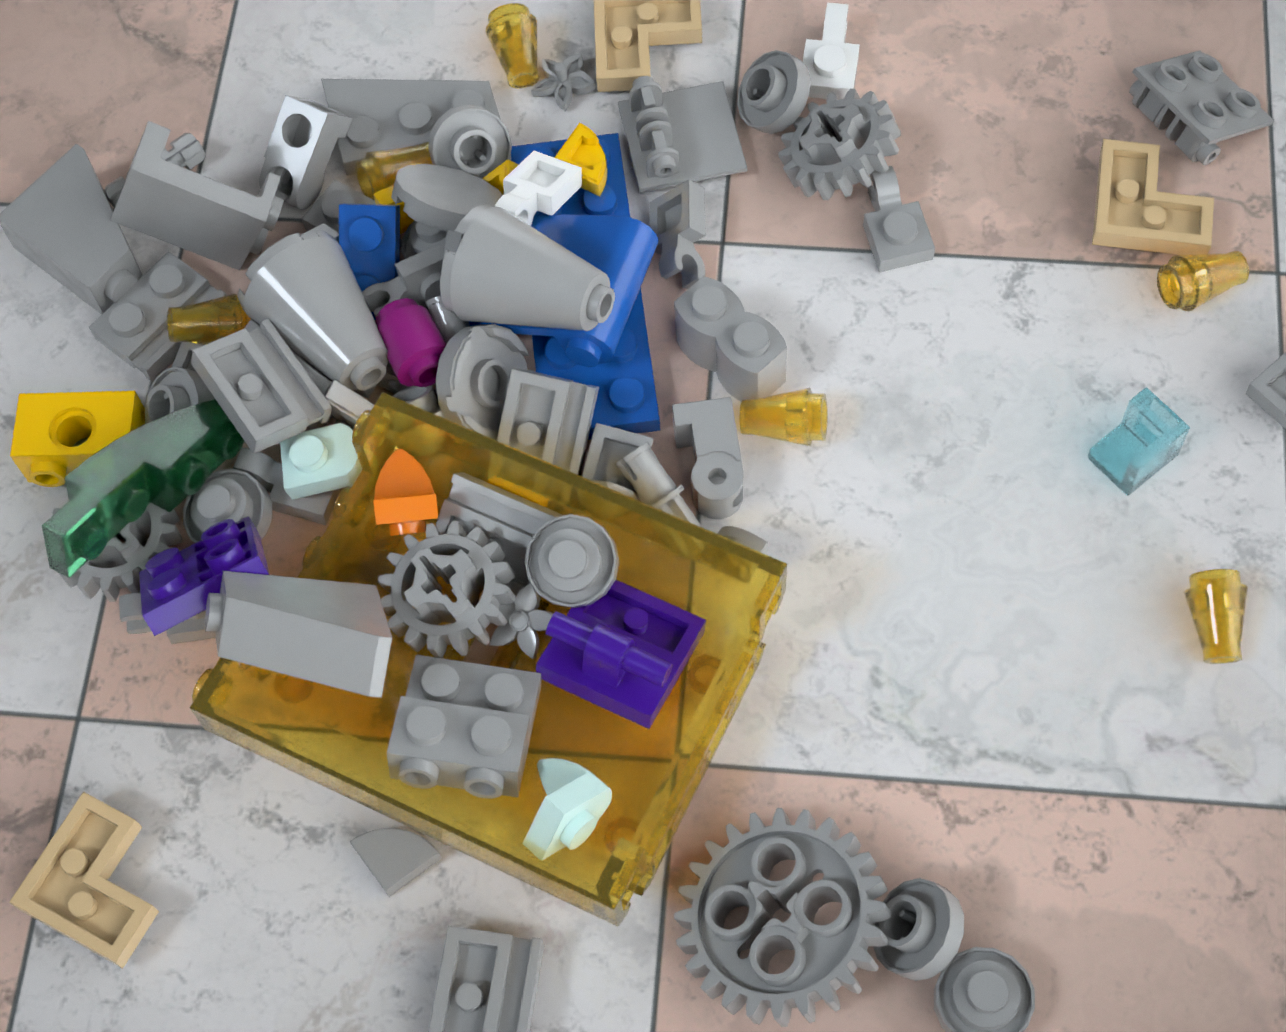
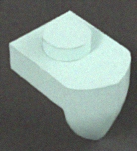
(319, 461)
(569, 810)

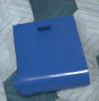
(621, 250)

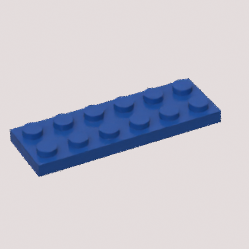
(627, 381)

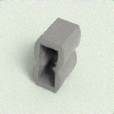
(729, 341)

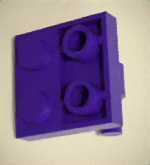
(179, 581)
(621, 651)

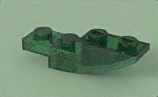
(146, 466)

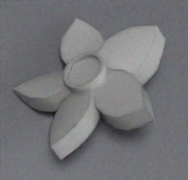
(564, 80)
(522, 622)

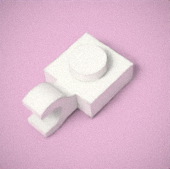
(831, 60)
(539, 185)

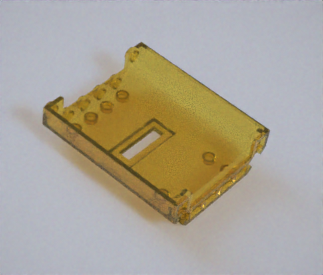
(652, 772)

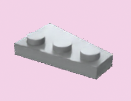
(397, 111)

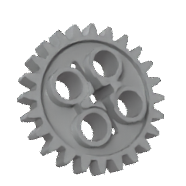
(823, 953)

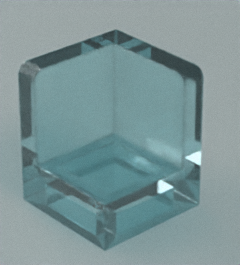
(1141, 444)

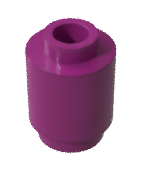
(411, 342)

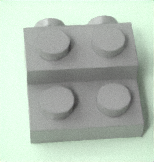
(464, 727)

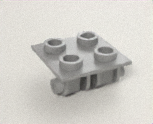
(1196, 103)
(680, 134)

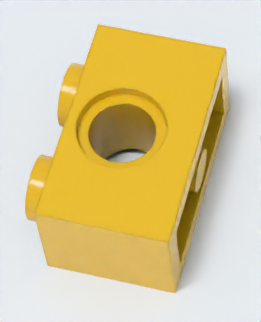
(53, 422)

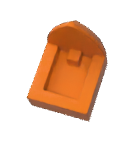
(404, 495)

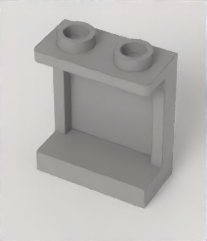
(192, 208)

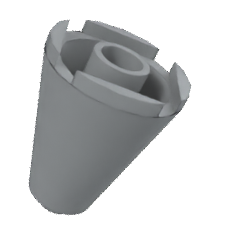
(520, 276)
(317, 308)

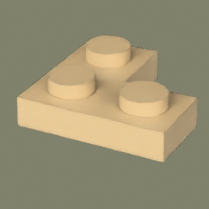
(627, 30)
(1138, 216)
(72, 888)

